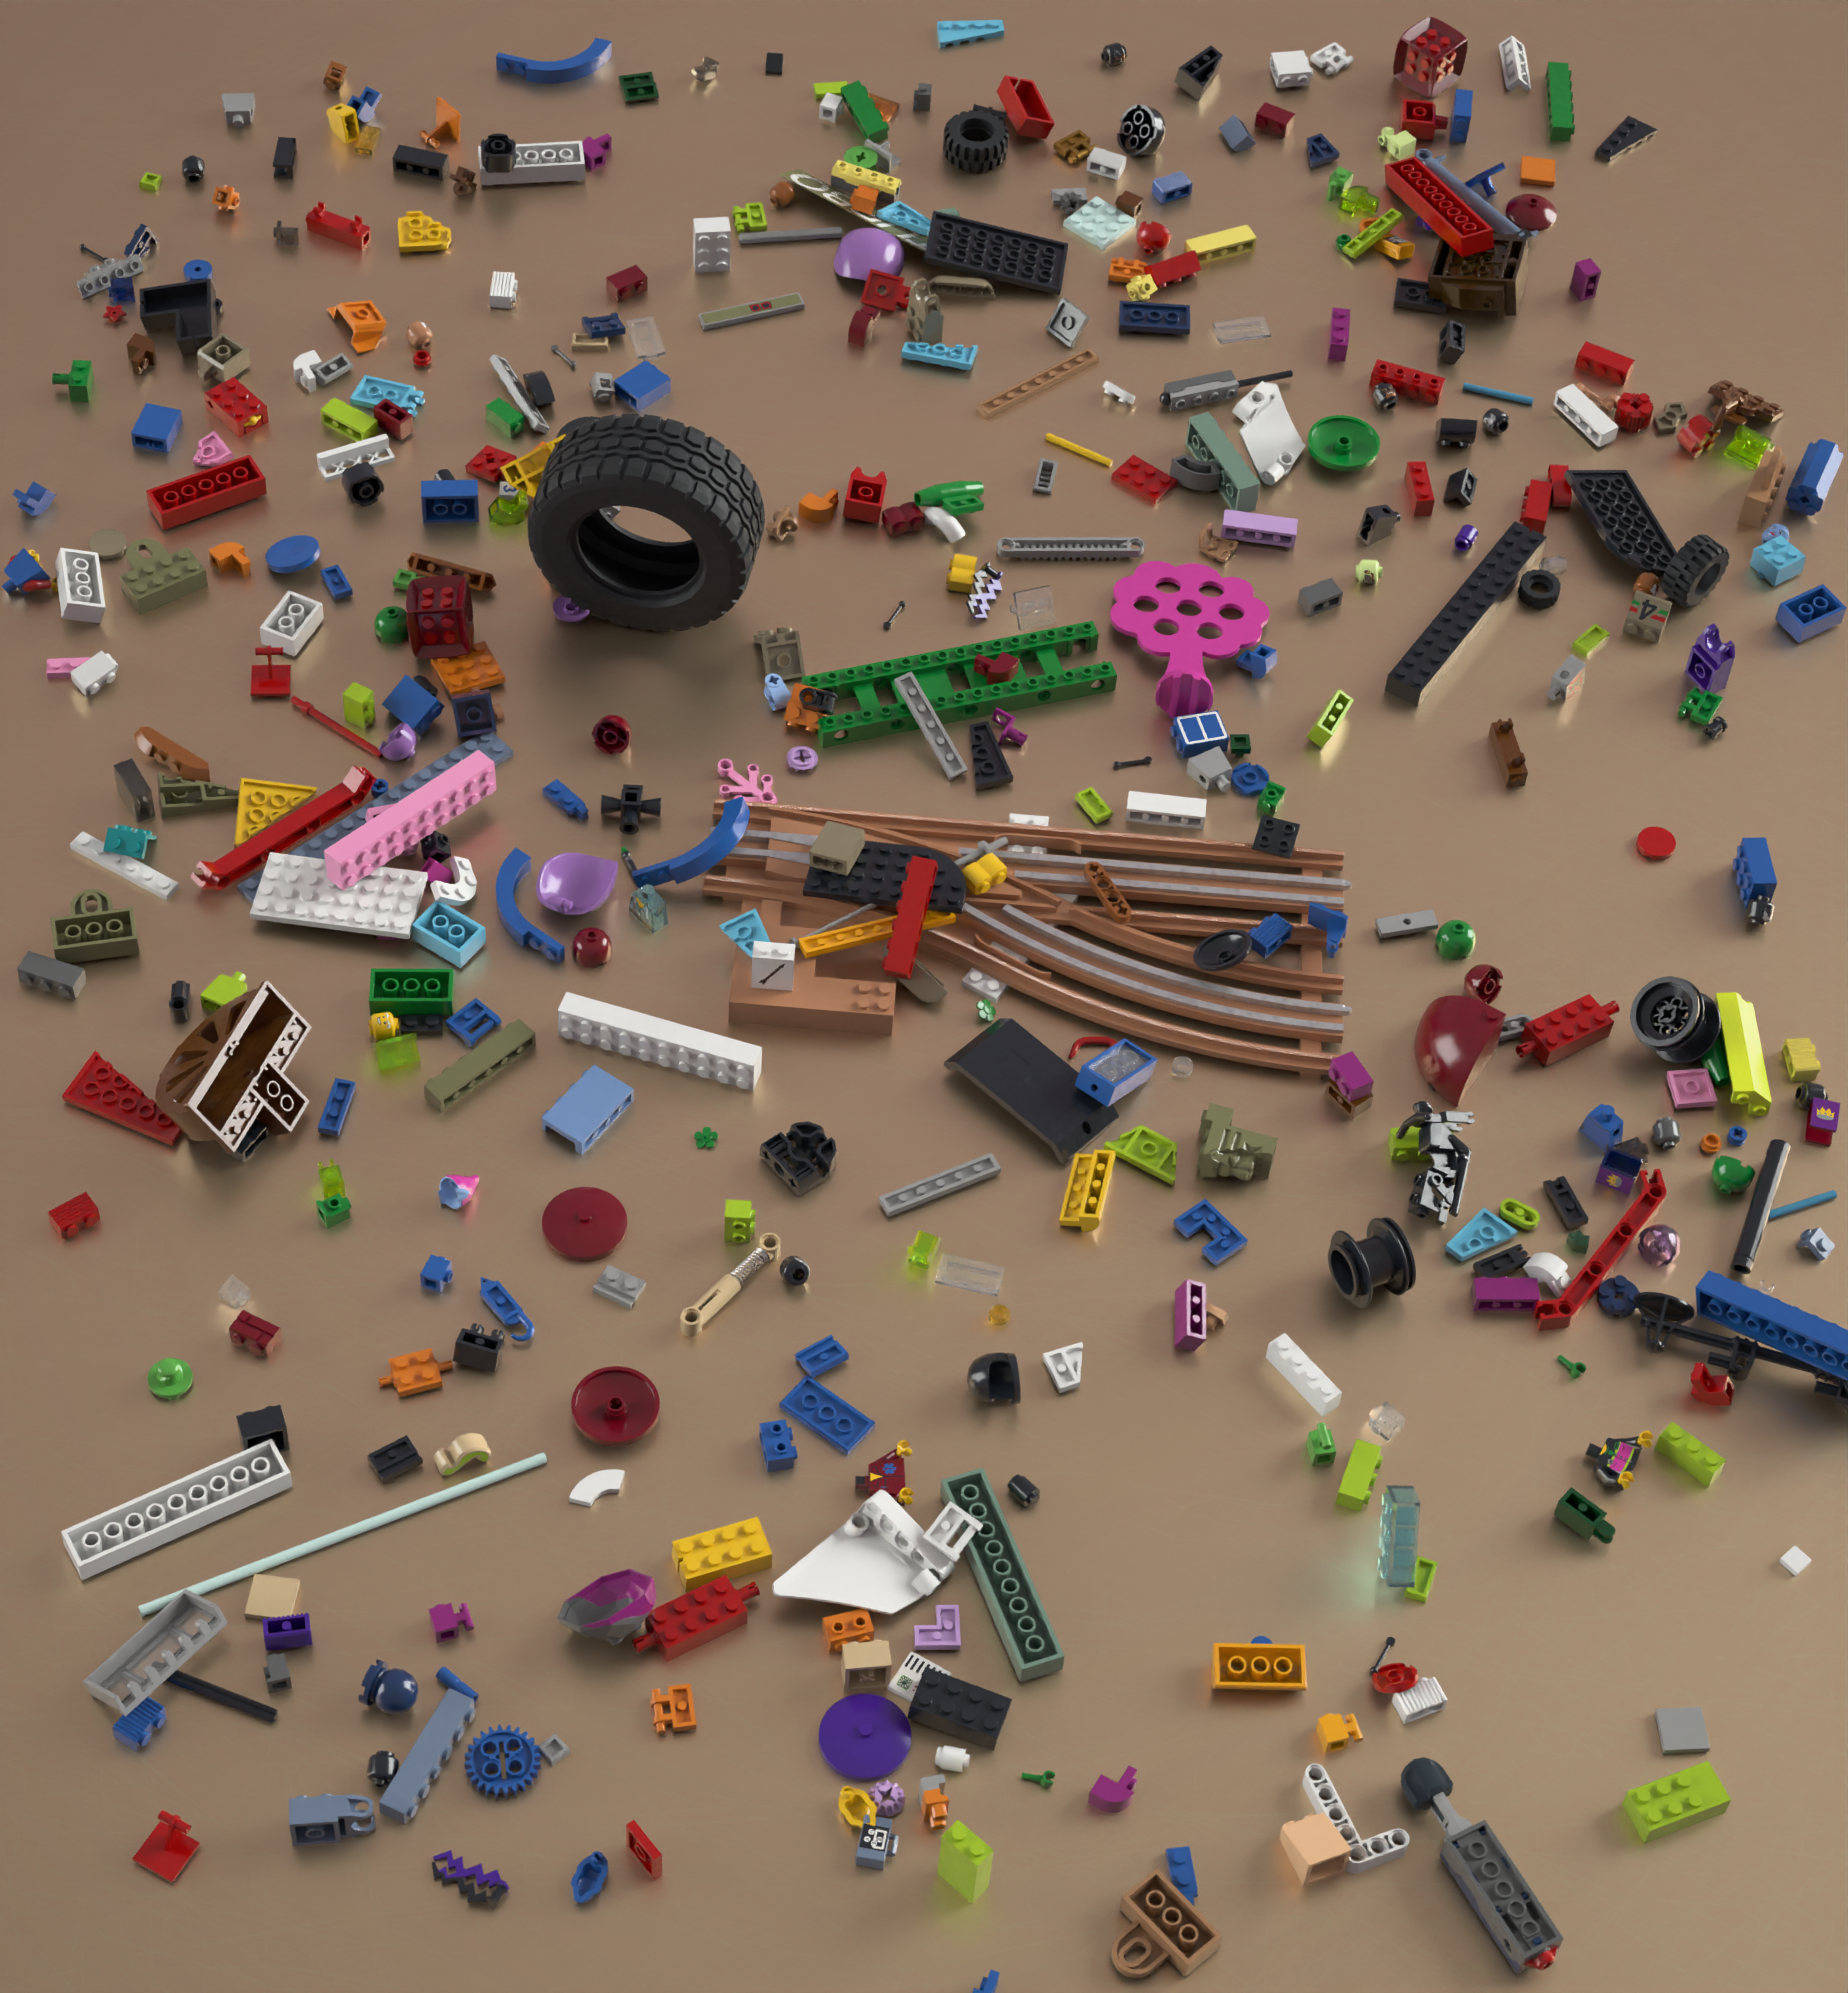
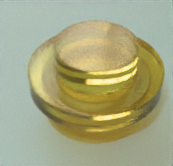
(999, 1314)

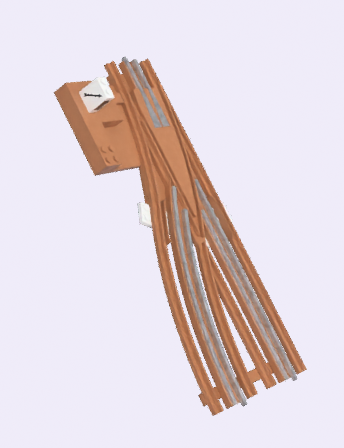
(1019, 924)

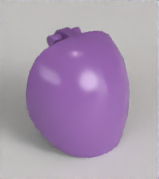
(868, 249)
(576, 883)

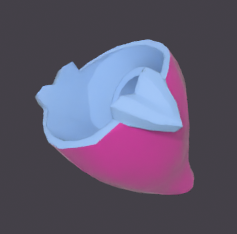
(457, 1190)

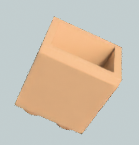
(1314, 1848)

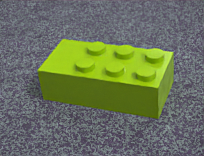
(1676, 1801)

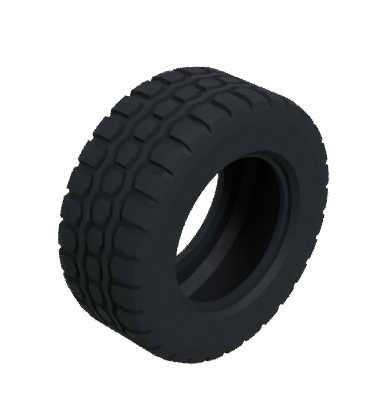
(659, 470)

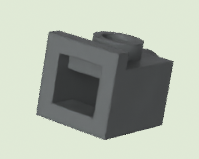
(922, 97)
(277, 1673)

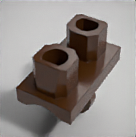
(463, 179)

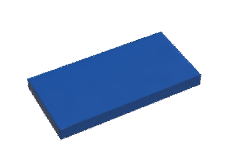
(827, 1415)

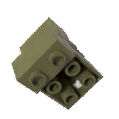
(1230, 1149)

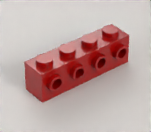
(1408, 381)

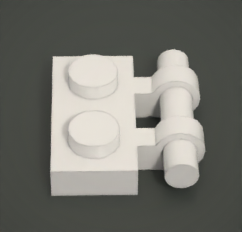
(1328, 56)

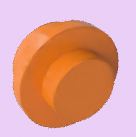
(1711, 1143)

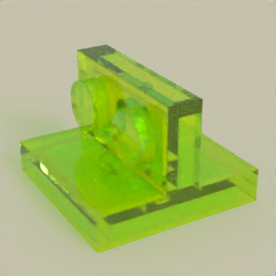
(1749, 446)
(396, 1051)

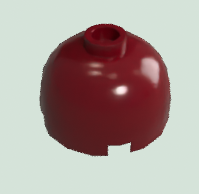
(612, 734)
(591, 947)
(1483, 983)

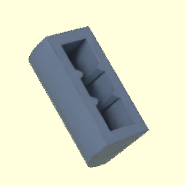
(1237, 134)

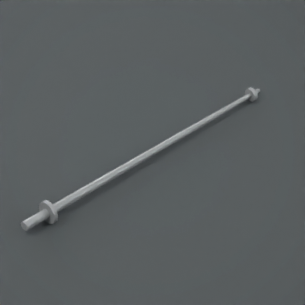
(983, 849)

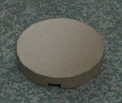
(108, 543)

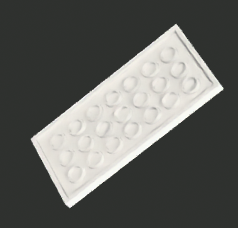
(301, 894)

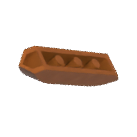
(433, 566)
(172, 754)

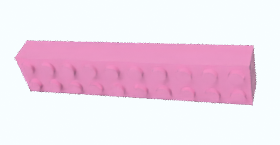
(410, 820)

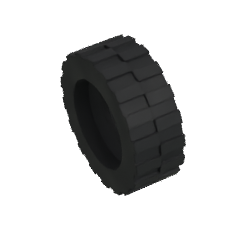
(1542, 578)

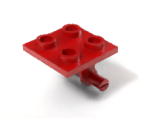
(270, 678)
(167, 1848)

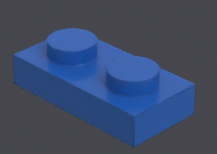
(336, 582)

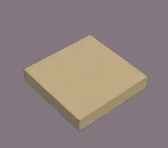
(271, 1597)

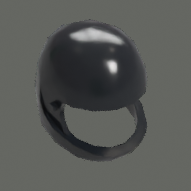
(995, 1378)

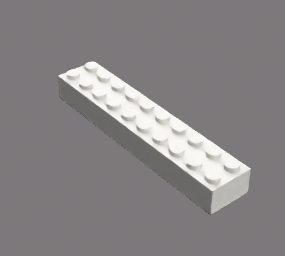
(659, 1041)
(176, 1509)

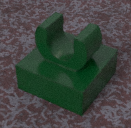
(1240, 744)

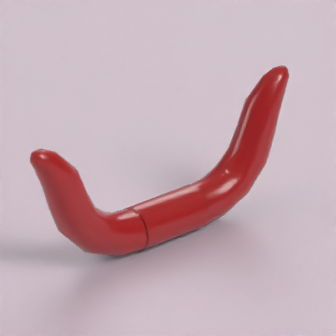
(1090, 1041)

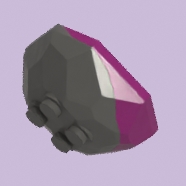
(610, 1606)

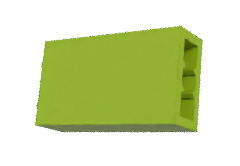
(965, 1861)

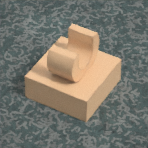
(1215, 1316)

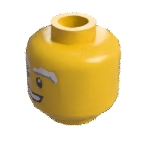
(383, 1025)

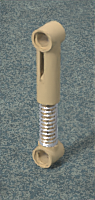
(728, 1286)

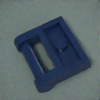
(603, 326)

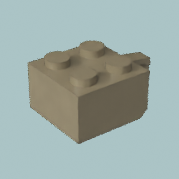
(222, 358)

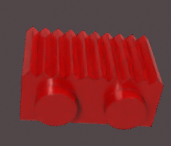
(74, 1215)

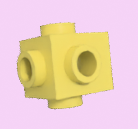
(1141, 287)

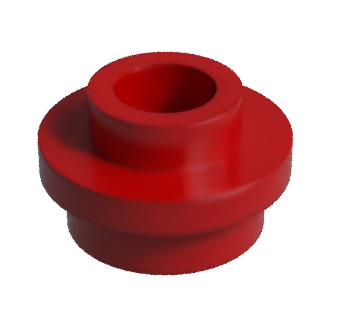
(422, 358)

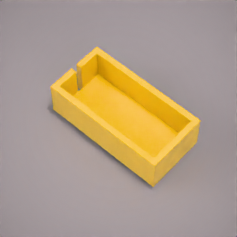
(723, 1551)

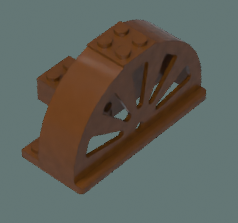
(235, 1071)

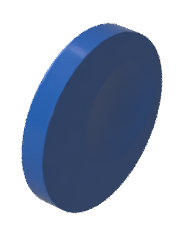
(292, 554)

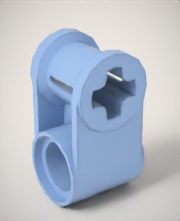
(776, 692)

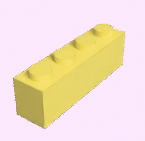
(1222, 244)

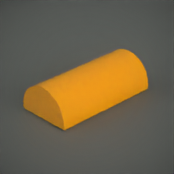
(1258, 1666)

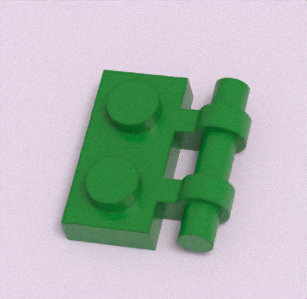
(1704, 710)

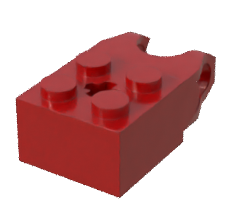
(865, 496)

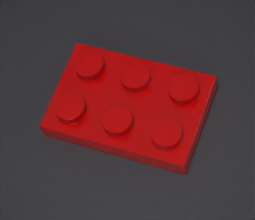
(1144, 479)

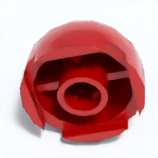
(1153, 237)

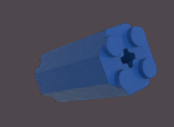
(1814, 477)

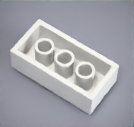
(80, 585)

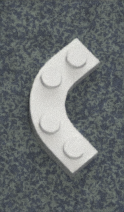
(464, 885)

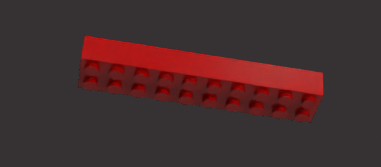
(1439, 206)

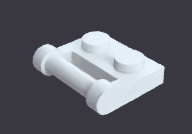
(947, 1526)

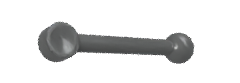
(554, 348)

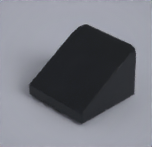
(774, 63)

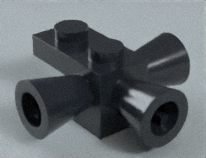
(631, 807)

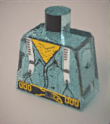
(649, 908)

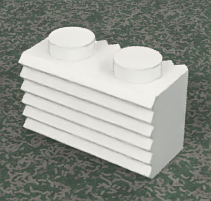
(1106, 163)
(502, 290)
(1420, 1700)

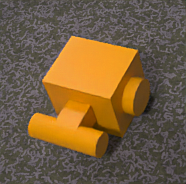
(1335, 1734)

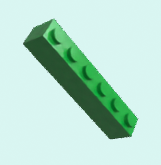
(1559, 101)

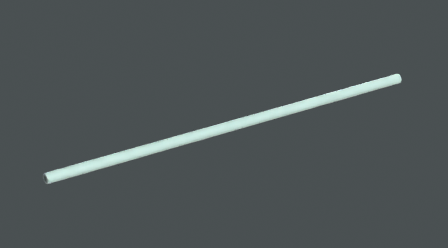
(348, 1532)

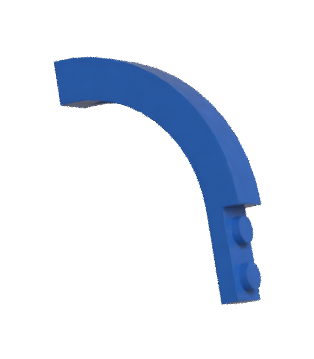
(558, 71)
(705, 855)
(510, 875)

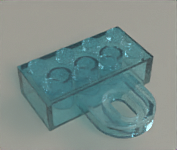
(1399, 1535)

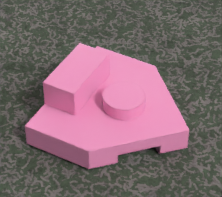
(212, 451)

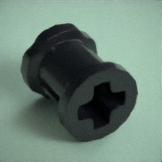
(1714, 728)

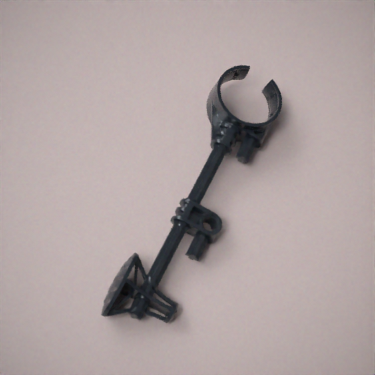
(1742, 1350)

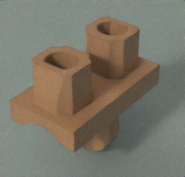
(783, 523)

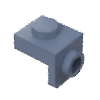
(1817, 1242)

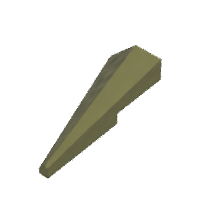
(188, 797)

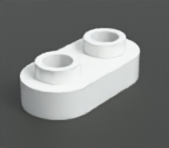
(1112, 390)

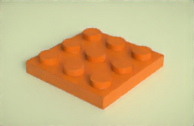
(469, 671)

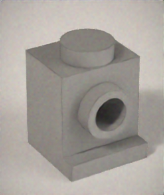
(602, 390)

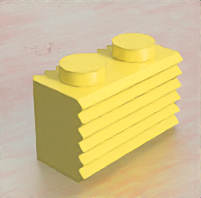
(1801, 1059)

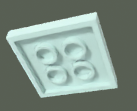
(1099, 223)

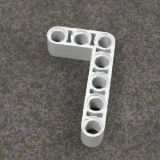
(1344, 1825)

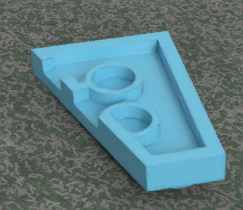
(906, 217)
(745, 930)

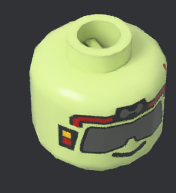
(1368, 571)

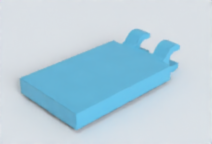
(374, 390)

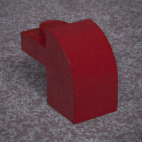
(861, 325)
(996, 671)

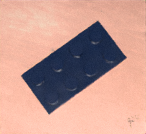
(1154, 317)

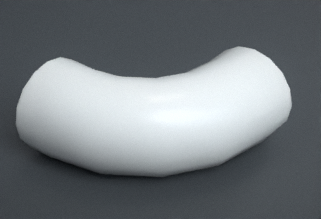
(945, 522)

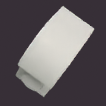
(304, 367)
(1549, 1269)

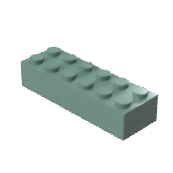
(1210, 444)

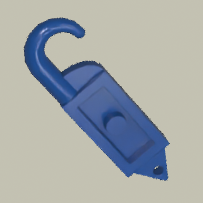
(505, 1307)

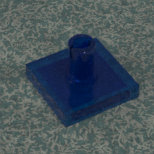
(1484, 179)

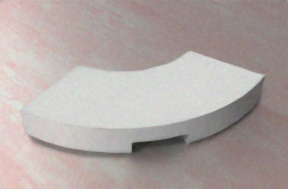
(596, 1485)

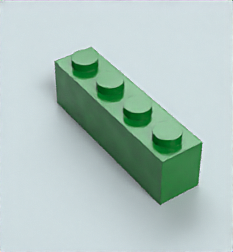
(864, 112)

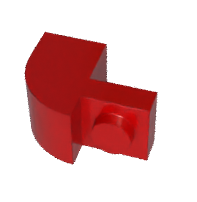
(1710, 1389)

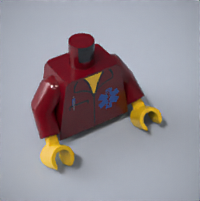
(888, 1475)

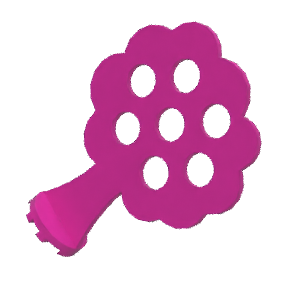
(1184, 685)

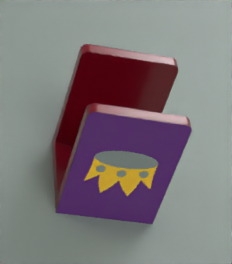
(1822, 1121)

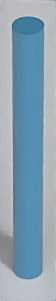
(1497, 393)
(1802, 1204)

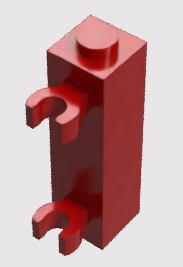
(338, 227)

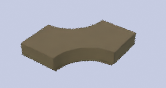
(1667, 421)

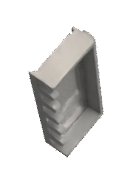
(155, 1652)

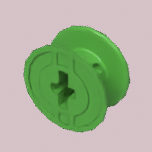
(862, 156)

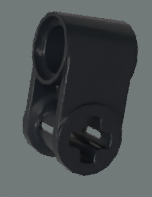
(819, 701)

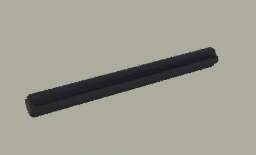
(223, 1695)

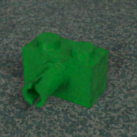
(78, 380)

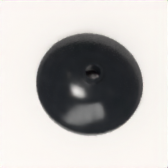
(1222, 950)

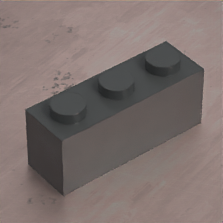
(51, 975)

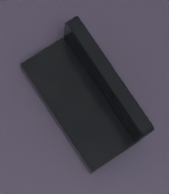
(1461, 486)

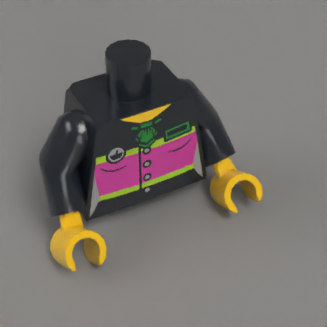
(1618, 1459)

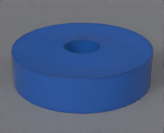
(197, 270)

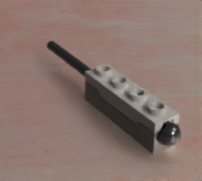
(1209, 388)

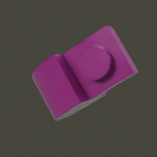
(595, 151)
(1114, 1796)

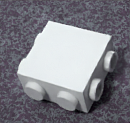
(1290, 68)

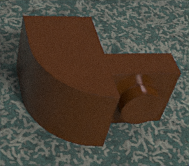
(142, 352)

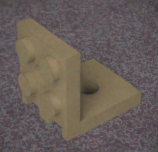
(780, 643)

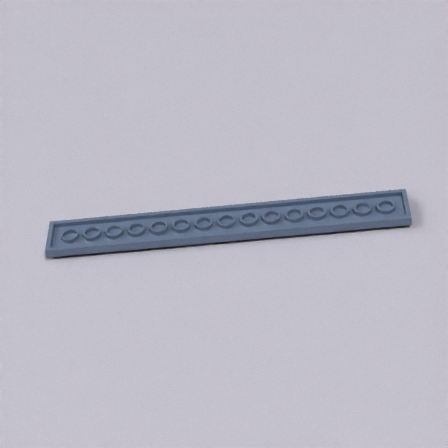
(487, 743)

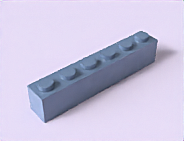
(426, 1756)

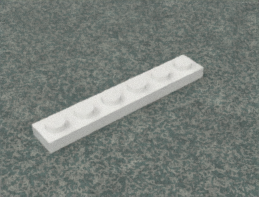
(125, 866)

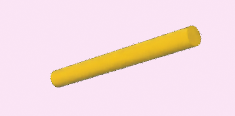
(1078, 449)

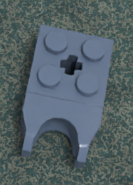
(327, 1818)

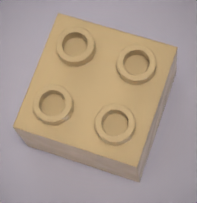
(866, 1665)

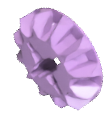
(807, 754)
(888, 1807)

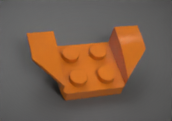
(364, 321)

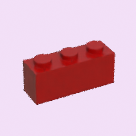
(1174, 268)
(1604, 363)
(1419, 488)
(1536, 505)

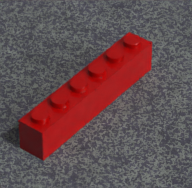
(910, 917)

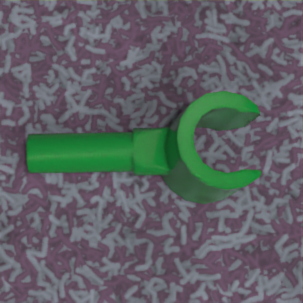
(1574, 1372)
(1041, 1778)

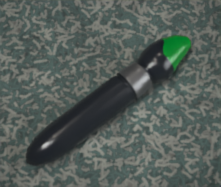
(628, 860)

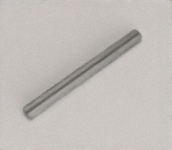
(790, 235)

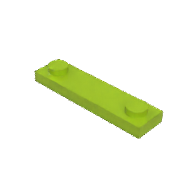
(1373, 233)

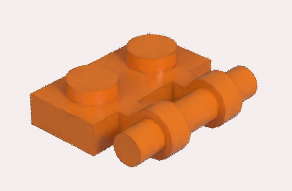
(1124, 270)
(681, 1708)

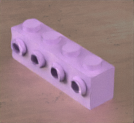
(1259, 528)

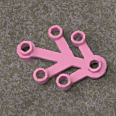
(725, 769)

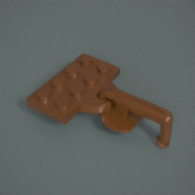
(1739, 403)

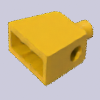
(344, 122)

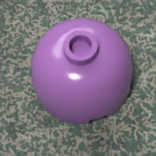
(399, 744)

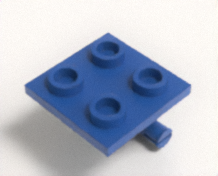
(1330, 921)

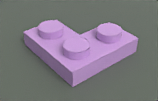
(944, 1634)

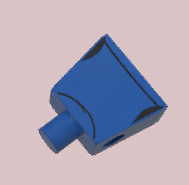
(1603, 1127)

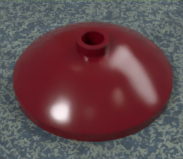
(1531, 212)

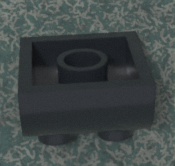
(1456, 431)

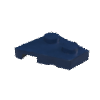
(1320, 150)
(140, 242)

